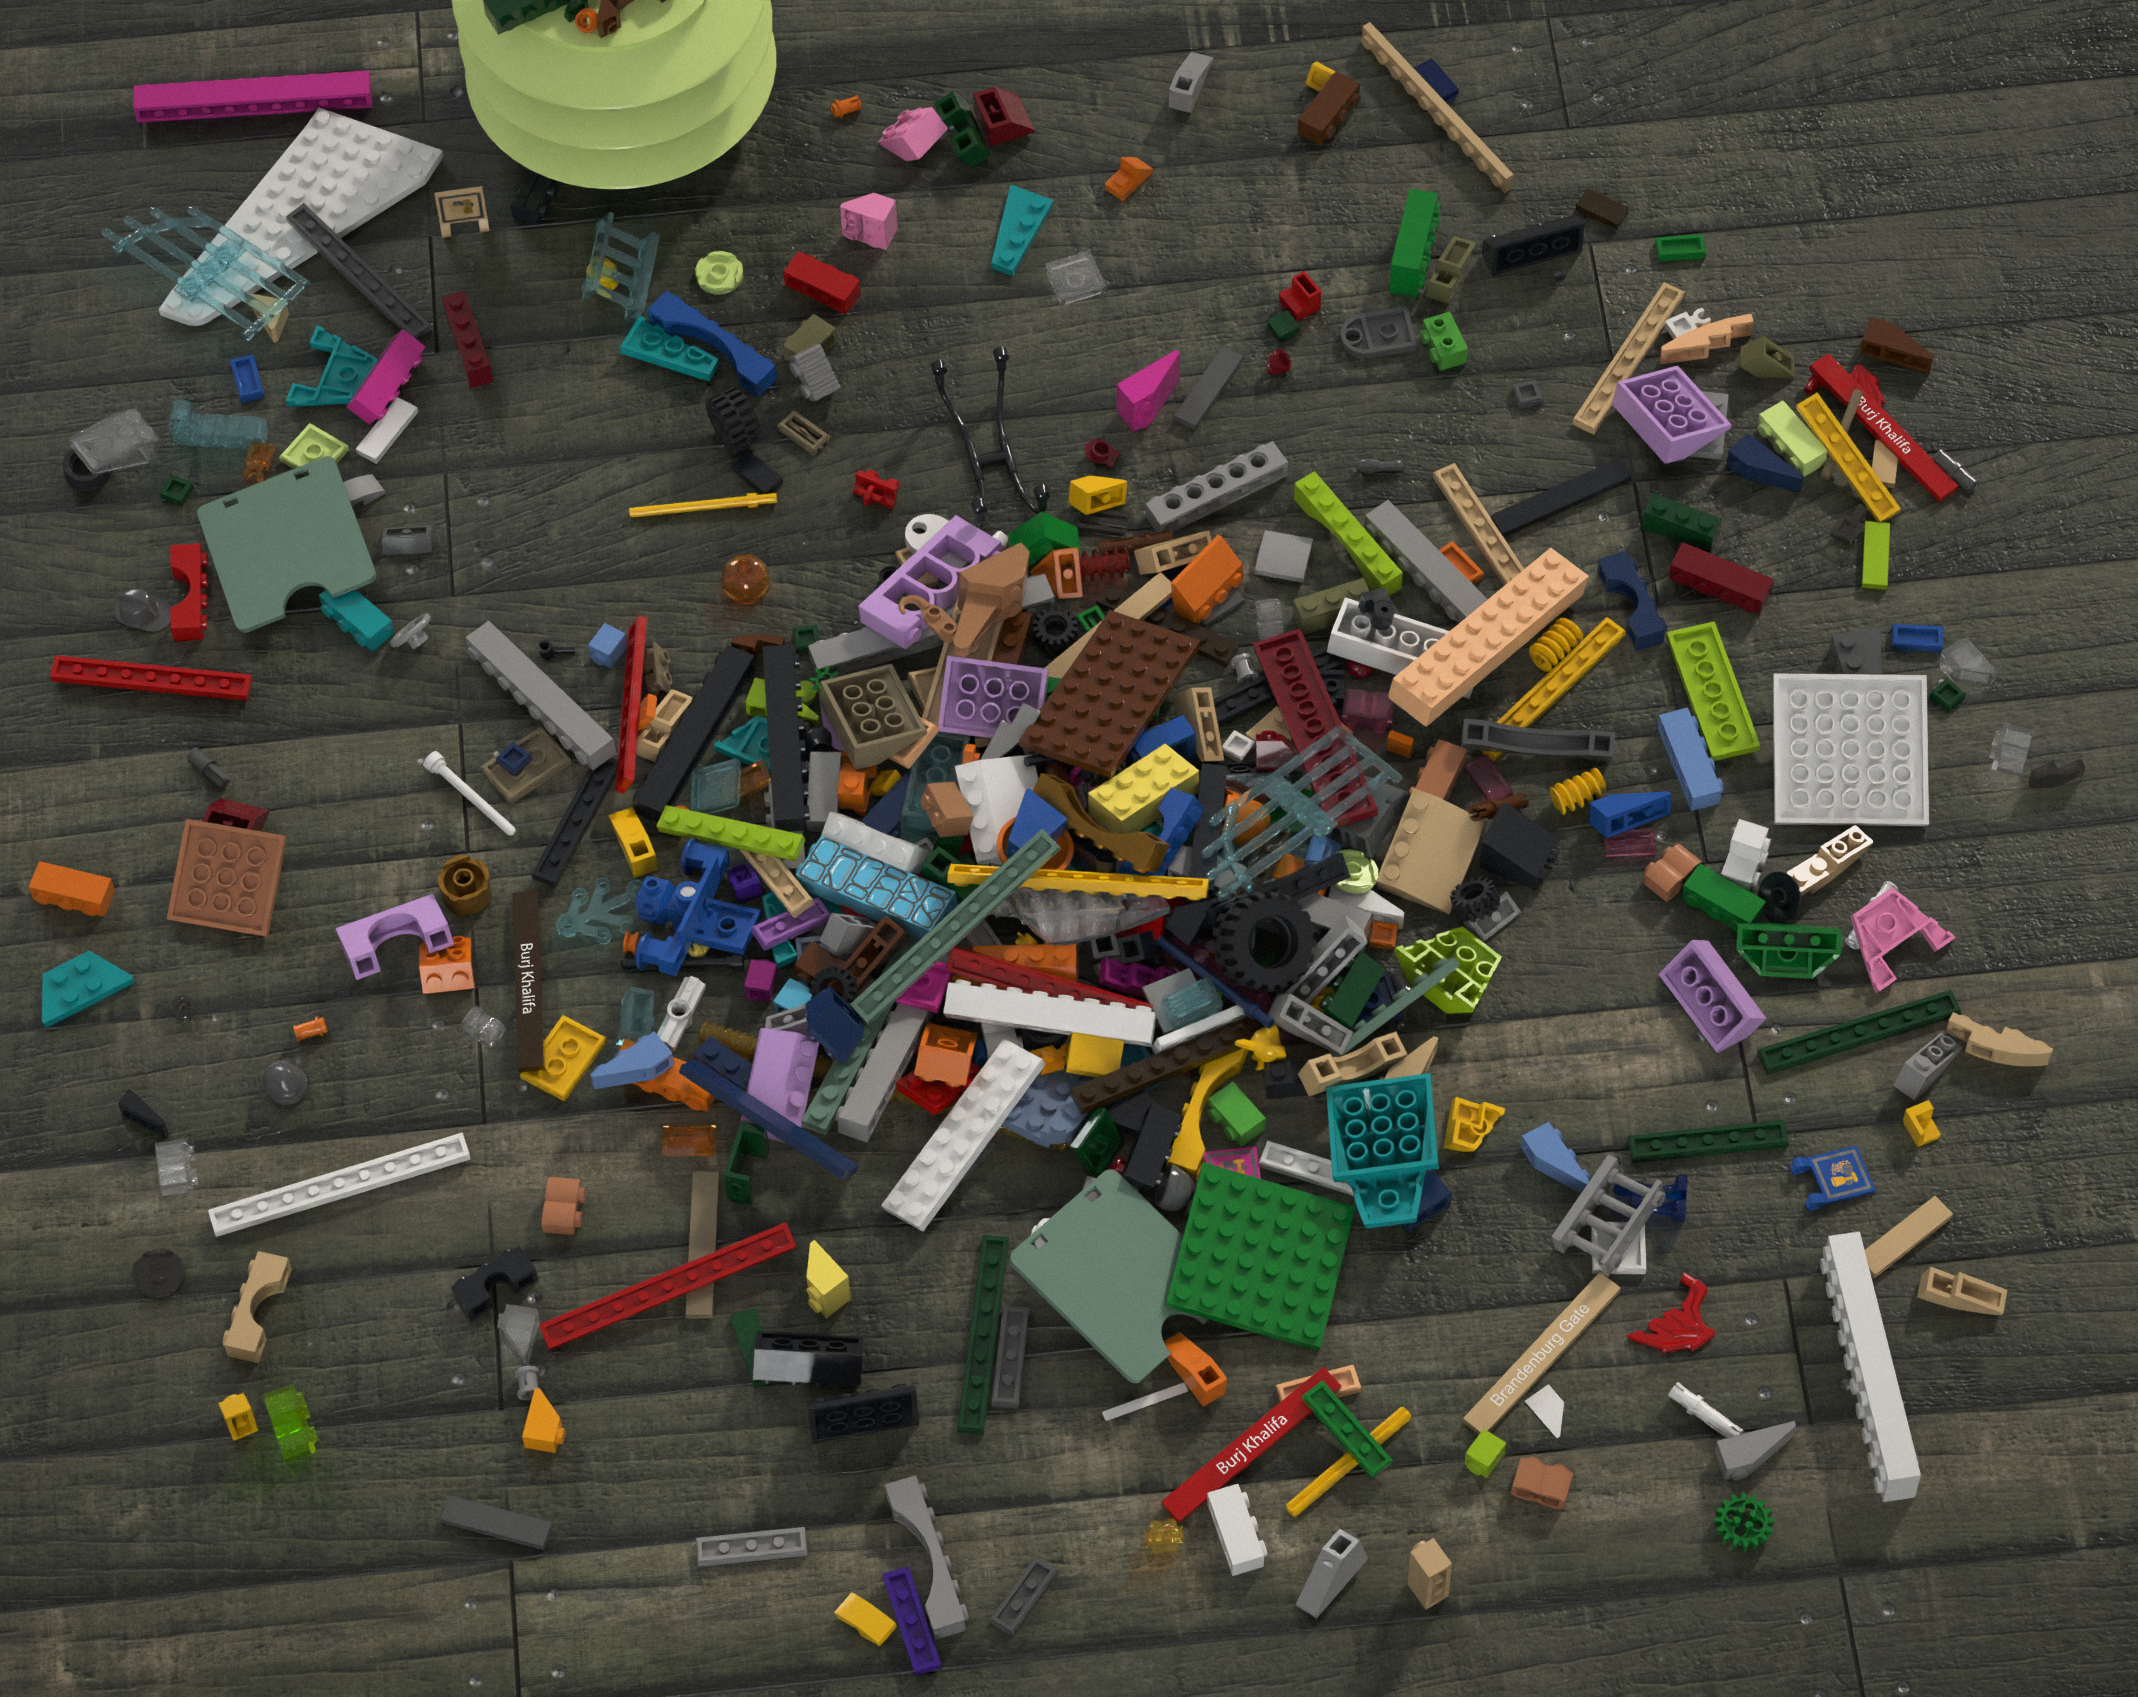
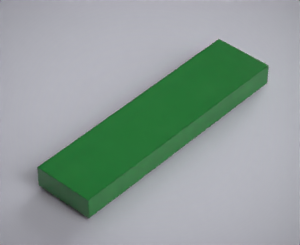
(1347, 1429)

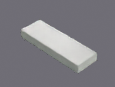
(387, 430)

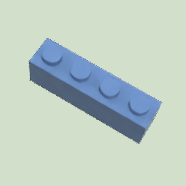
(1690, 759)

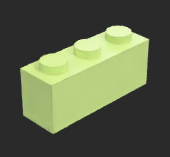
(1792, 439)

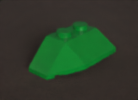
(1788, 948)

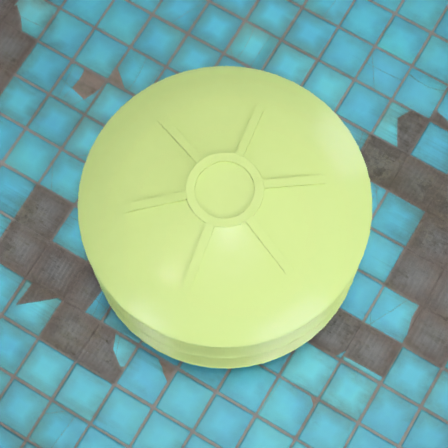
(625, 107)

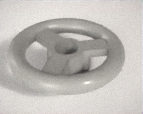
(412, 632)

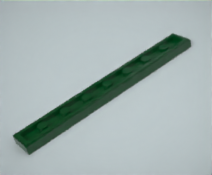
(1858, 1032)
(983, 1335)

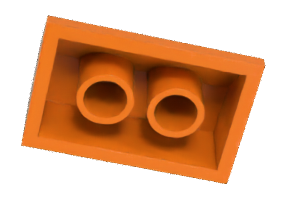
(1206, 581)

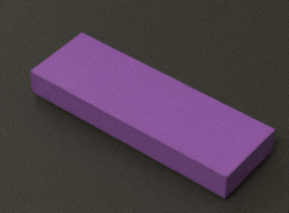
(785, 927)

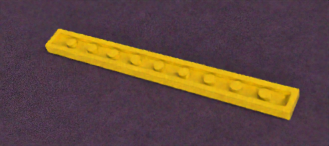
(1091, 882)

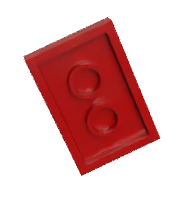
(936, 1094)

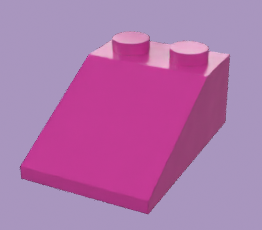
(1146, 391)

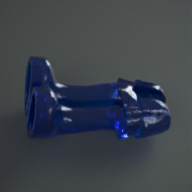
(1675, 1192)

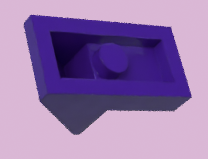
(744, 882)

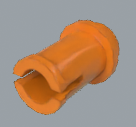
(845, 106)
(310, 1028)

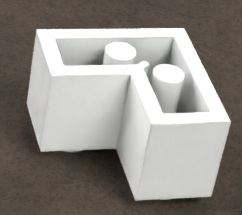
(1746, 854)

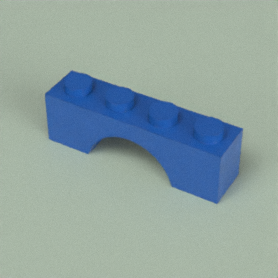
(1180, 815)

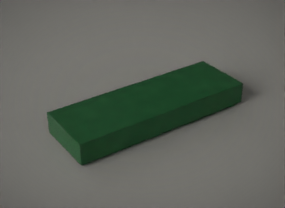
(745, 1328)

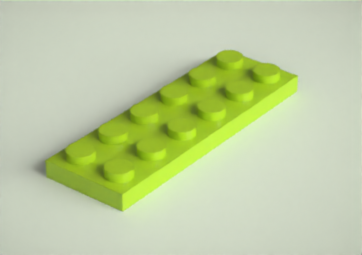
(1713, 691)

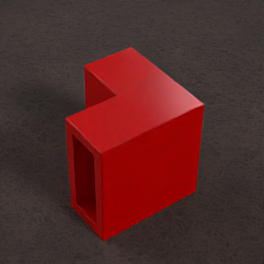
(1302, 297)

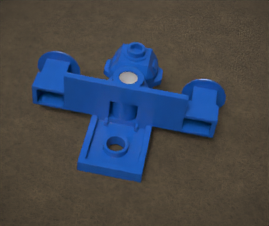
(692, 912)

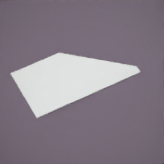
(1548, 1408)

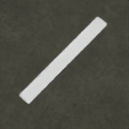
(1144, 1401)

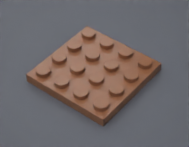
(226, 877)

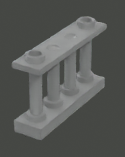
(1596, 1194)

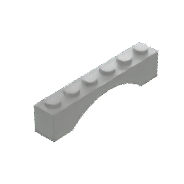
(909, 1508)

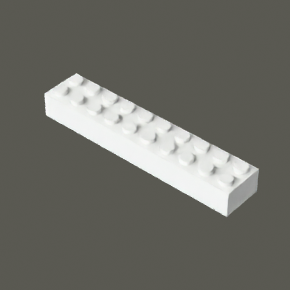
(1870, 1367)

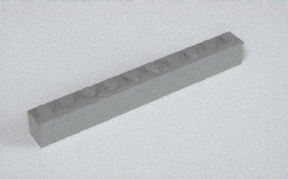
(868, 648)

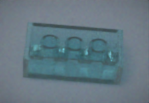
(933, 766)

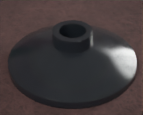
(1773, 889)

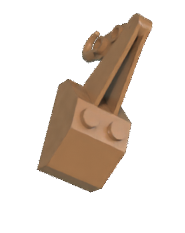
(985, 594)

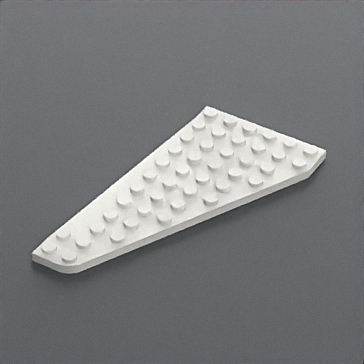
(336, 169)

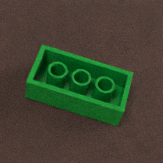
(1415, 243)

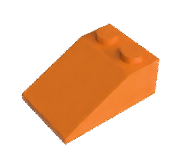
(945, 1054)

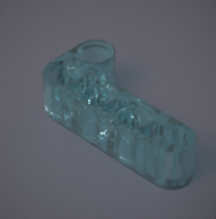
(214, 430)

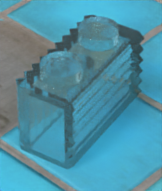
(1192, 1003)

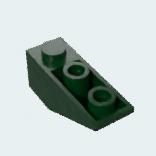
(936, 870)

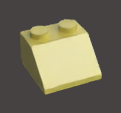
(826, 1282)

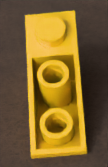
(634, 842)

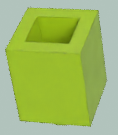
(1485, 1453)

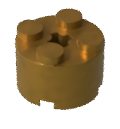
(465, 885)

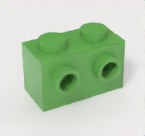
(1444, 341)

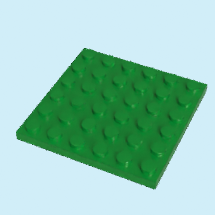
(1260, 1256)

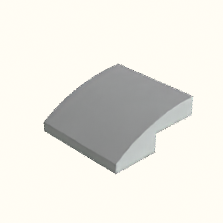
(1283, 556)

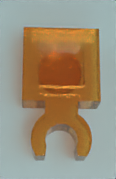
(258, 458)

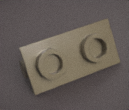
(657, 661)

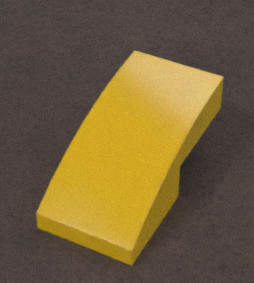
(866, 1619)

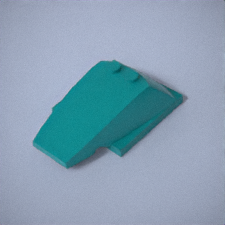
(1383, 1145)

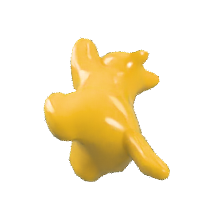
(1264, 1045)

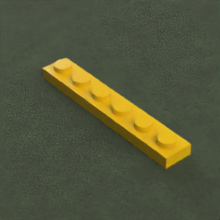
(1848, 458)

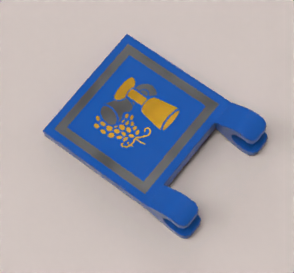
(1838, 1175)

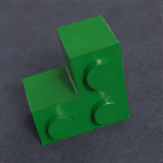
(1043, 535)

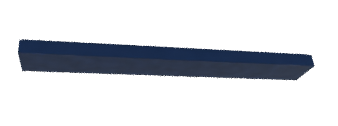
(768, 1119)

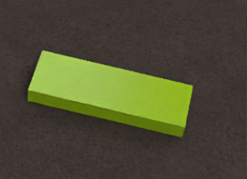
(1875, 555)

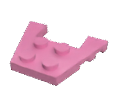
(1887, 924)

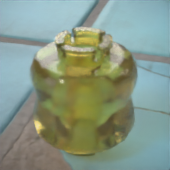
(1164, 1536)

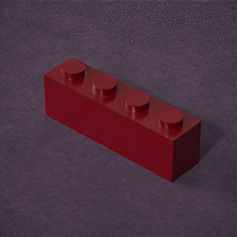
(467, 339)
(1721, 578)

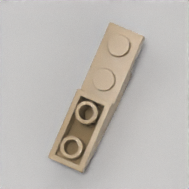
(1830, 860)
(2006, 1048)

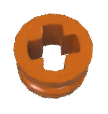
(630, 942)

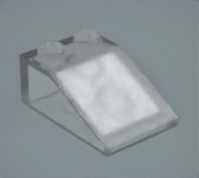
(116, 442)

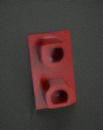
(875, 489)

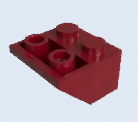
(1001, 115)
(236, 815)

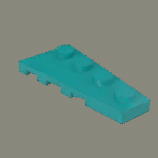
(1019, 226)
(659, 348)

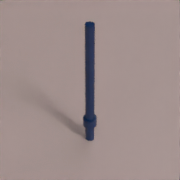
(1249, 1008)

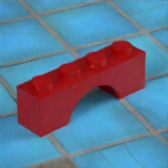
(188, 617)

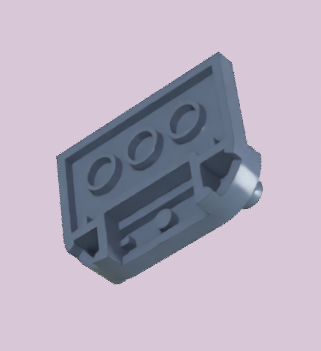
(1047, 1110)

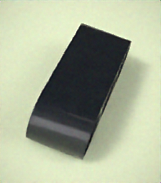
(1091, 858)

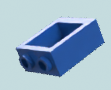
(1174, 733)

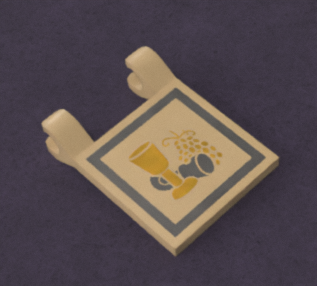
(461, 206)

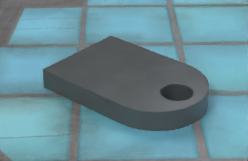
(1379, 333)

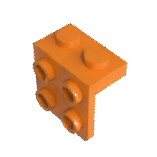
(447, 968)

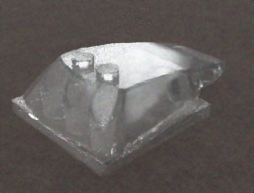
(1081, 917)

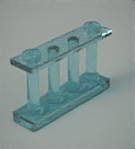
(641, 266)

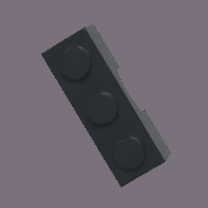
(510, 1268)

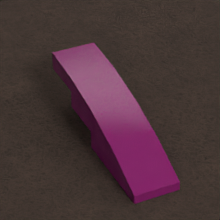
(1129, 977)

